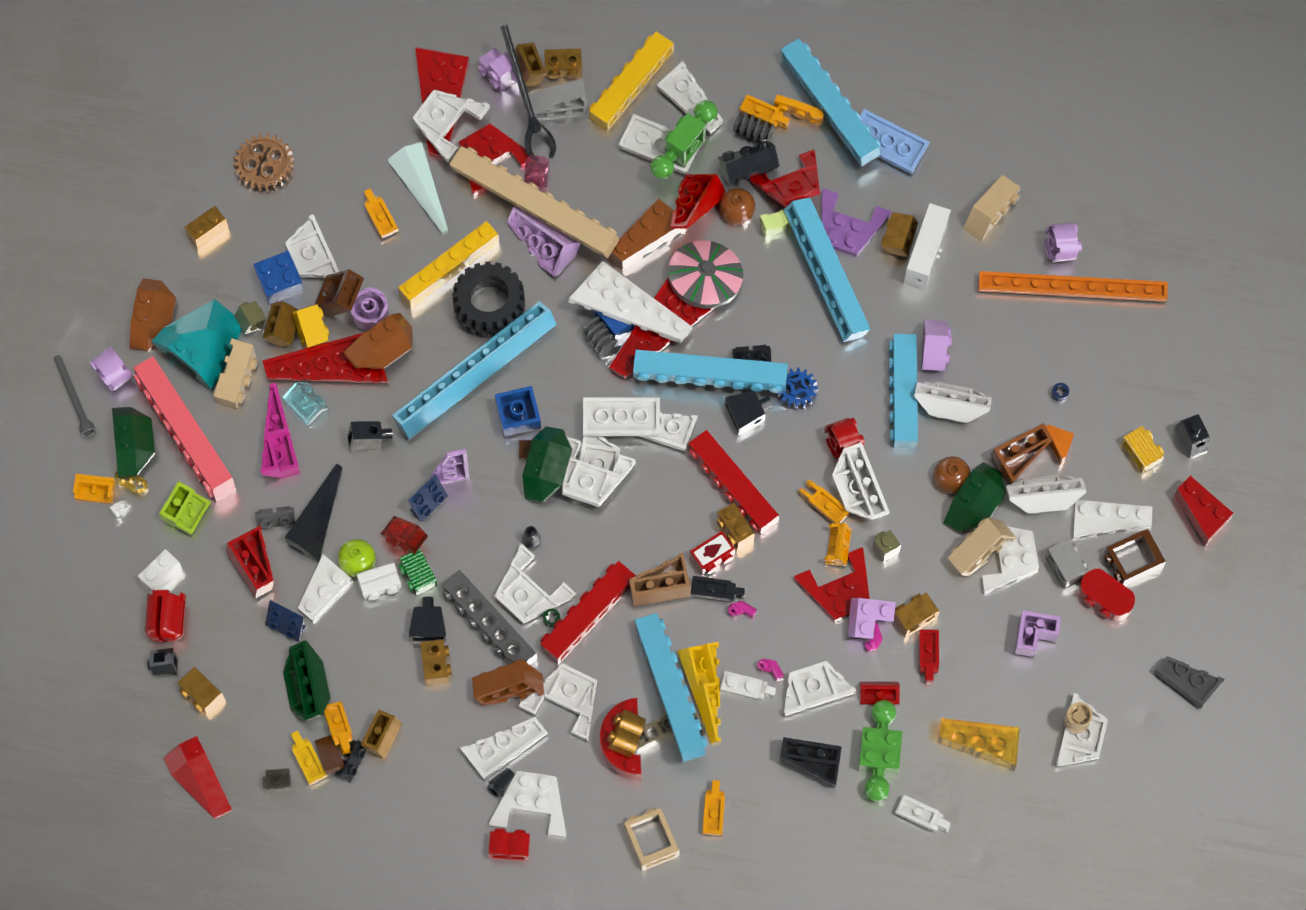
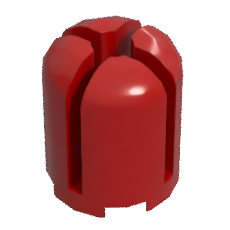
(165, 616)

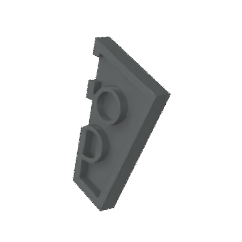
(1192, 683)

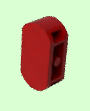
(1106, 595)

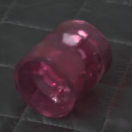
(537, 170)

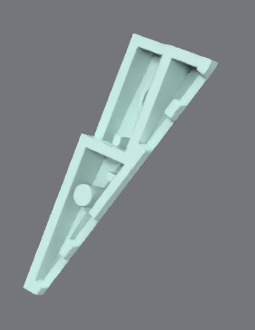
(414, 170)

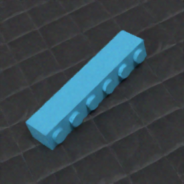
(904, 384)

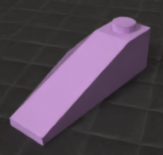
(548, 244)
(452, 467)

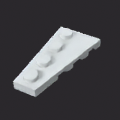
(675, 430)

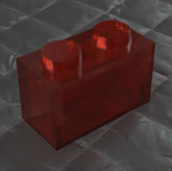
(403, 535)

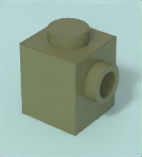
(250, 317)
(886, 545)

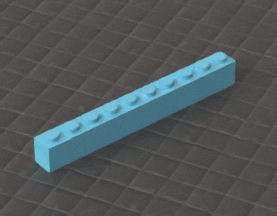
(474, 370)

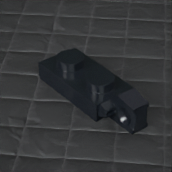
(716, 589)

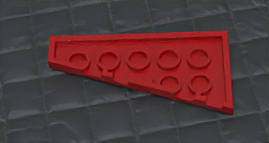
(441, 73)
(649, 340)
(322, 364)

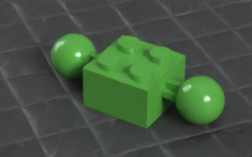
(684, 139)
(880, 751)

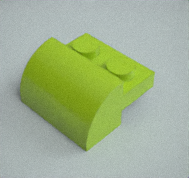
(184, 508)

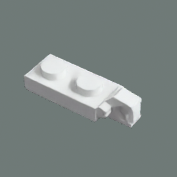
(746, 686)
(922, 814)

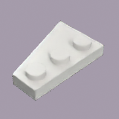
(323, 588)

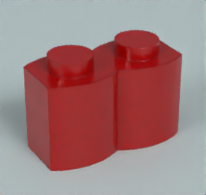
(509, 844)

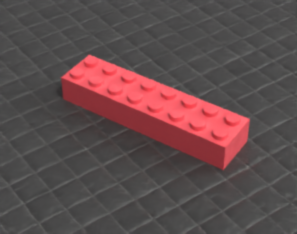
(184, 429)

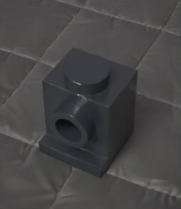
(163, 661)

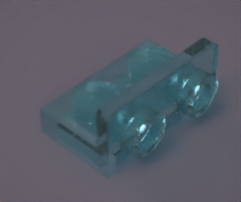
(305, 402)

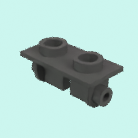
(282, 517)

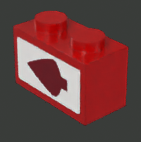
(712, 553)

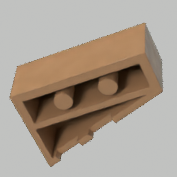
(662, 583)

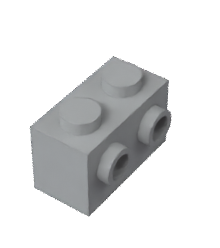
(1067, 562)

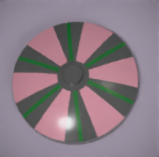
(705, 274)

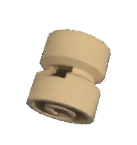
(1078, 718)

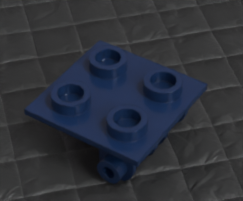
(427, 498)
(285, 621)

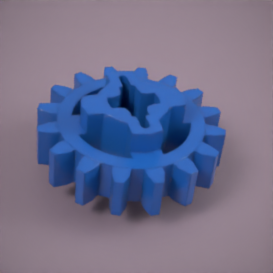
(802, 392)

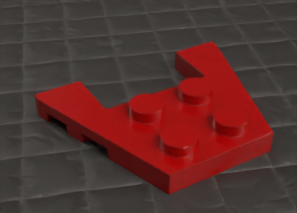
(495, 145)
(794, 185)
(837, 594)

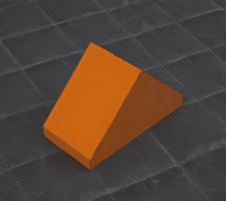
(1060, 443)

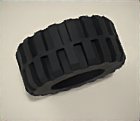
(488, 276)

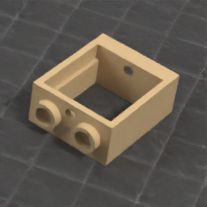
(656, 857)

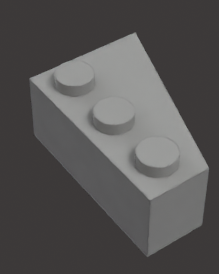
(560, 101)

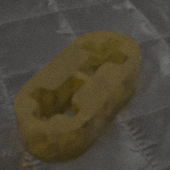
(129, 486)

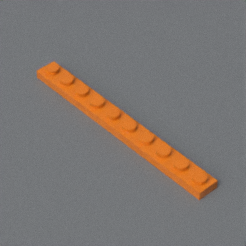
(1073, 286)

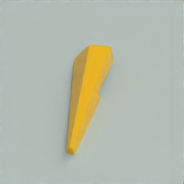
(701, 671)

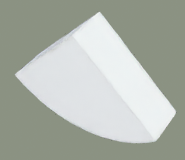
(120, 508)

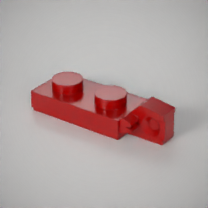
(928, 653)

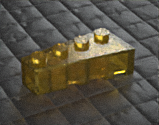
(981, 740)

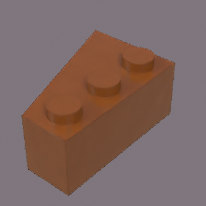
(506, 682)

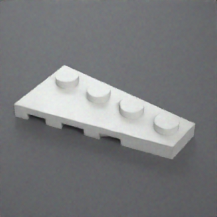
(685, 93)
(1103, 517)
(496, 751)

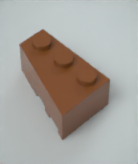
(1019, 453)

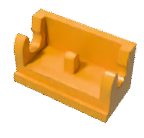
(94, 488)
(838, 544)

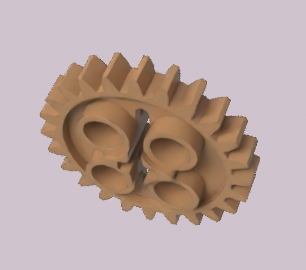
(279, 167)

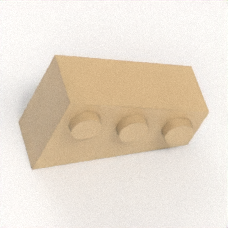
(991, 207)
(236, 374)
(980, 545)

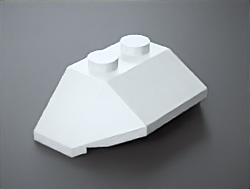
(952, 401)
(858, 484)
(1046, 493)

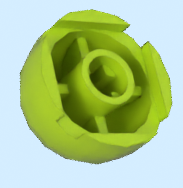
(356, 557)

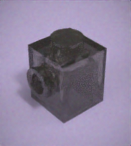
(277, 781)

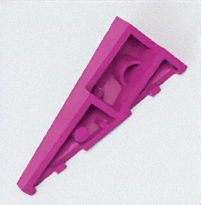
(278, 451)

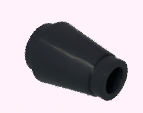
(531, 540)
(500, 783)

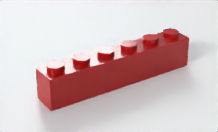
(733, 482)
(587, 612)

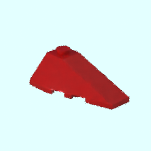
(194, 772)

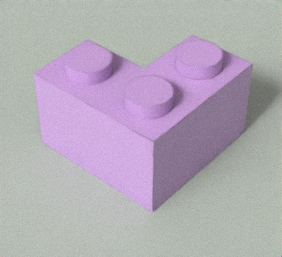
(497, 69)
(935, 343)
(863, 616)
(1034, 627)

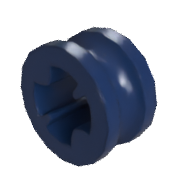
(1055, 395)

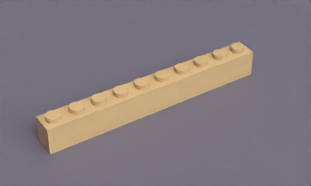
(535, 202)

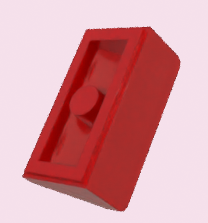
(876, 691)

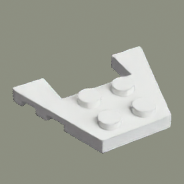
(440, 114)
(591, 482)
(1015, 560)
(523, 596)
(570, 690)
(535, 795)

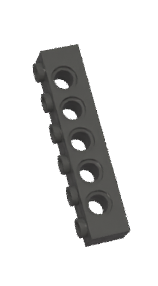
(460, 583)

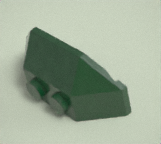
(132, 440)
(546, 464)
(976, 499)
(306, 681)

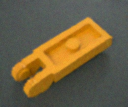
(799, 109)
(824, 503)

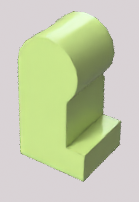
(774, 223)

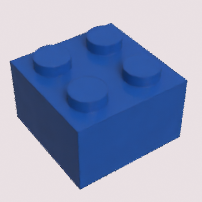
(278, 277)
(518, 411)

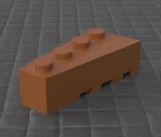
(645, 235)

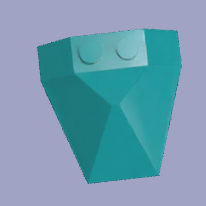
(201, 340)

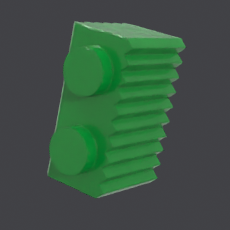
(418, 572)

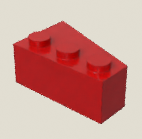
(1203, 509)

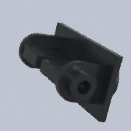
(759, 353)
(356, 754)

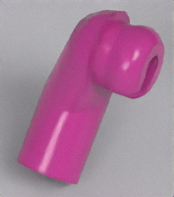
(741, 607)
(874, 643)
(771, 666)

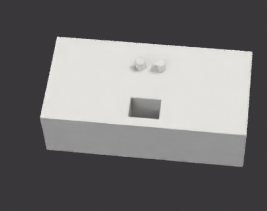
(927, 246)

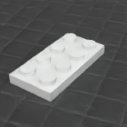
(648, 141)
(621, 416)

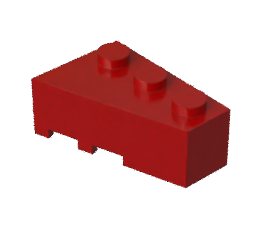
(251, 561)

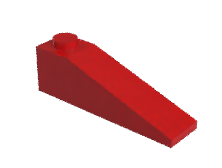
(696, 197)

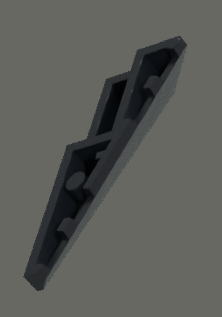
(311, 526)

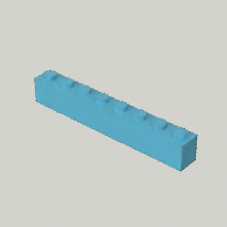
(828, 98)
(827, 269)
(710, 371)
(670, 688)

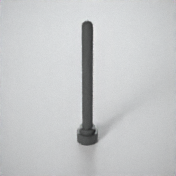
(86, 427)

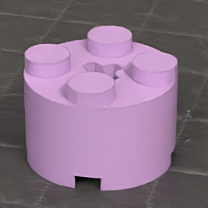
(1062, 242)
(361, 313)
(111, 369)

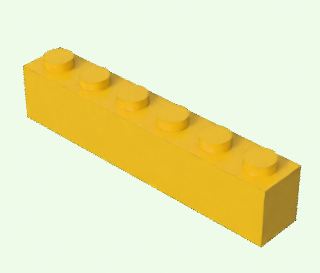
(631, 80)
(448, 265)

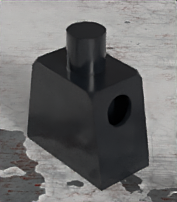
(746, 410)
(1193, 433)
(367, 435)
(427, 622)

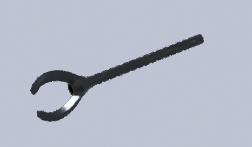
(534, 125)

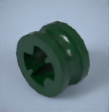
(546, 615)

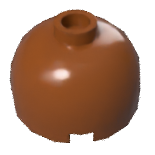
(737, 207)
(950, 474)

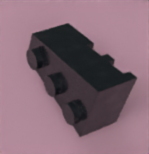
(748, 161)
(813, 758)

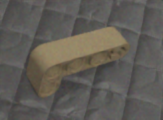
(663, 733)

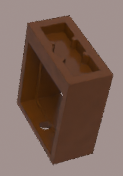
(340, 292)
(1151, 549)

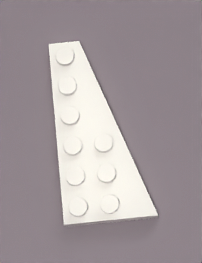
(624, 301)

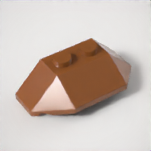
(151, 313)
(381, 343)

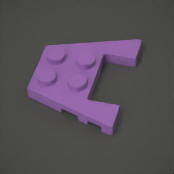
(846, 232)

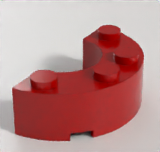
(623, 765)

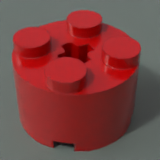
(842, 435)

